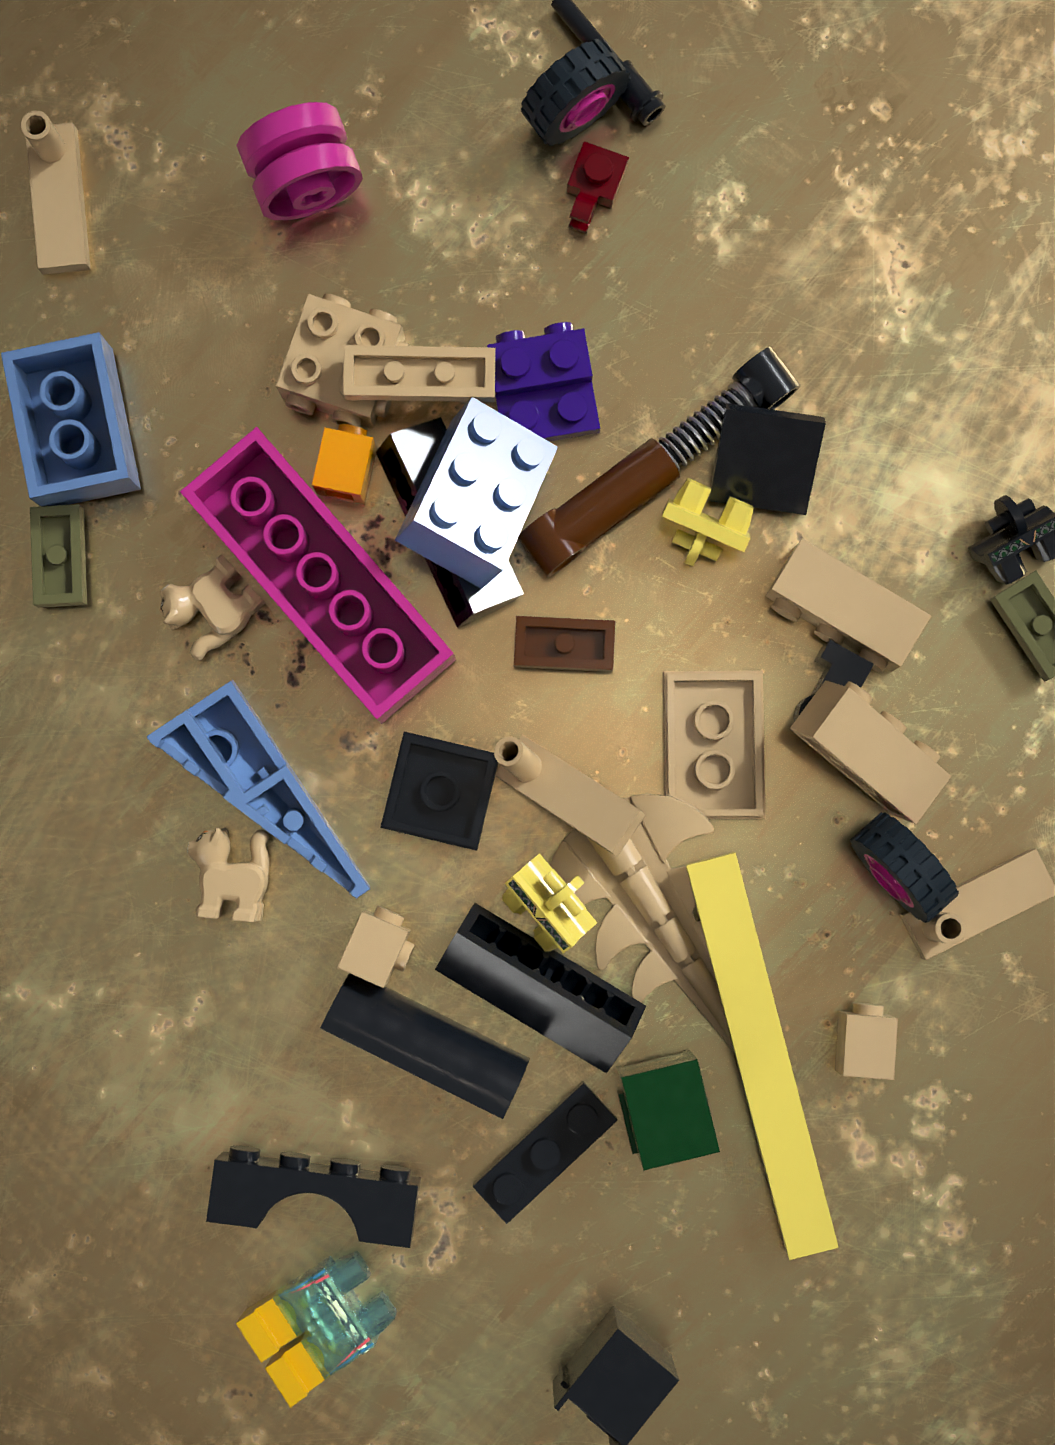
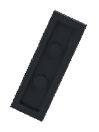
(544, 1152)

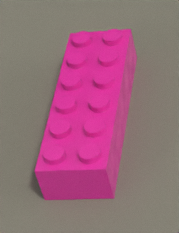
(318, 575)

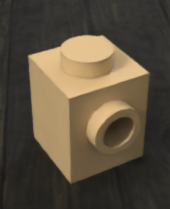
(377, 947)

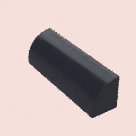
(405, 461)
(541, 988)
(426, 1044)

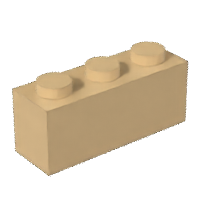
(847, 607)
(872, 750)

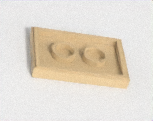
(715, 742)

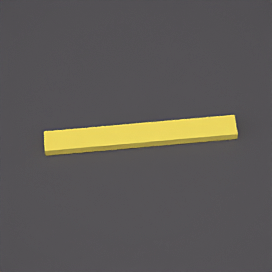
(762, 1056)

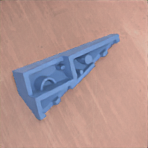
(238, 758)

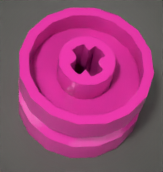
(299, 161)

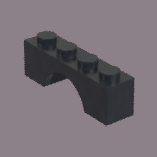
(377, 1202)

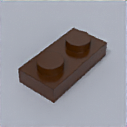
(564, 643)

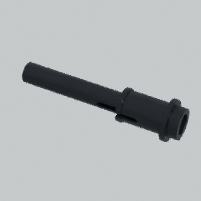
(638, 96)

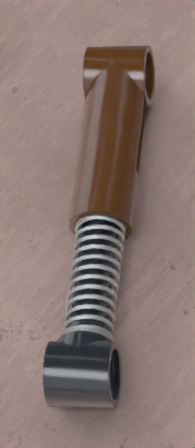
(566, 531)

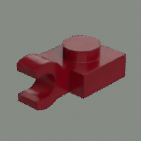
(594, 182)

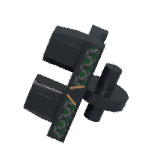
(1012, 532)

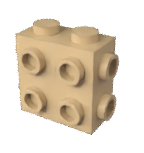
(315, 358)

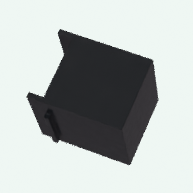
(616, 1377)

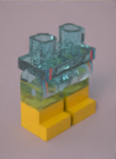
(335, 1319)

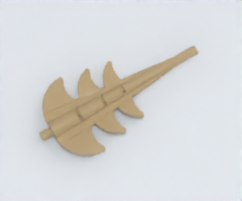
(649, 902)

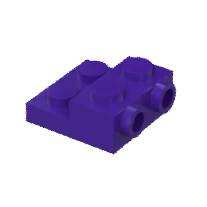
(546, 382)

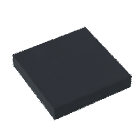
(767, 458)
(440, 791)

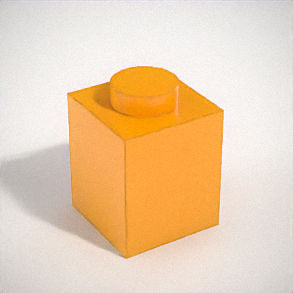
(345, 463)

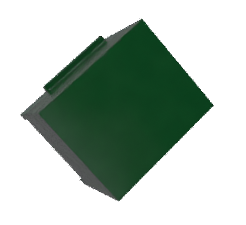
(666, 1110)

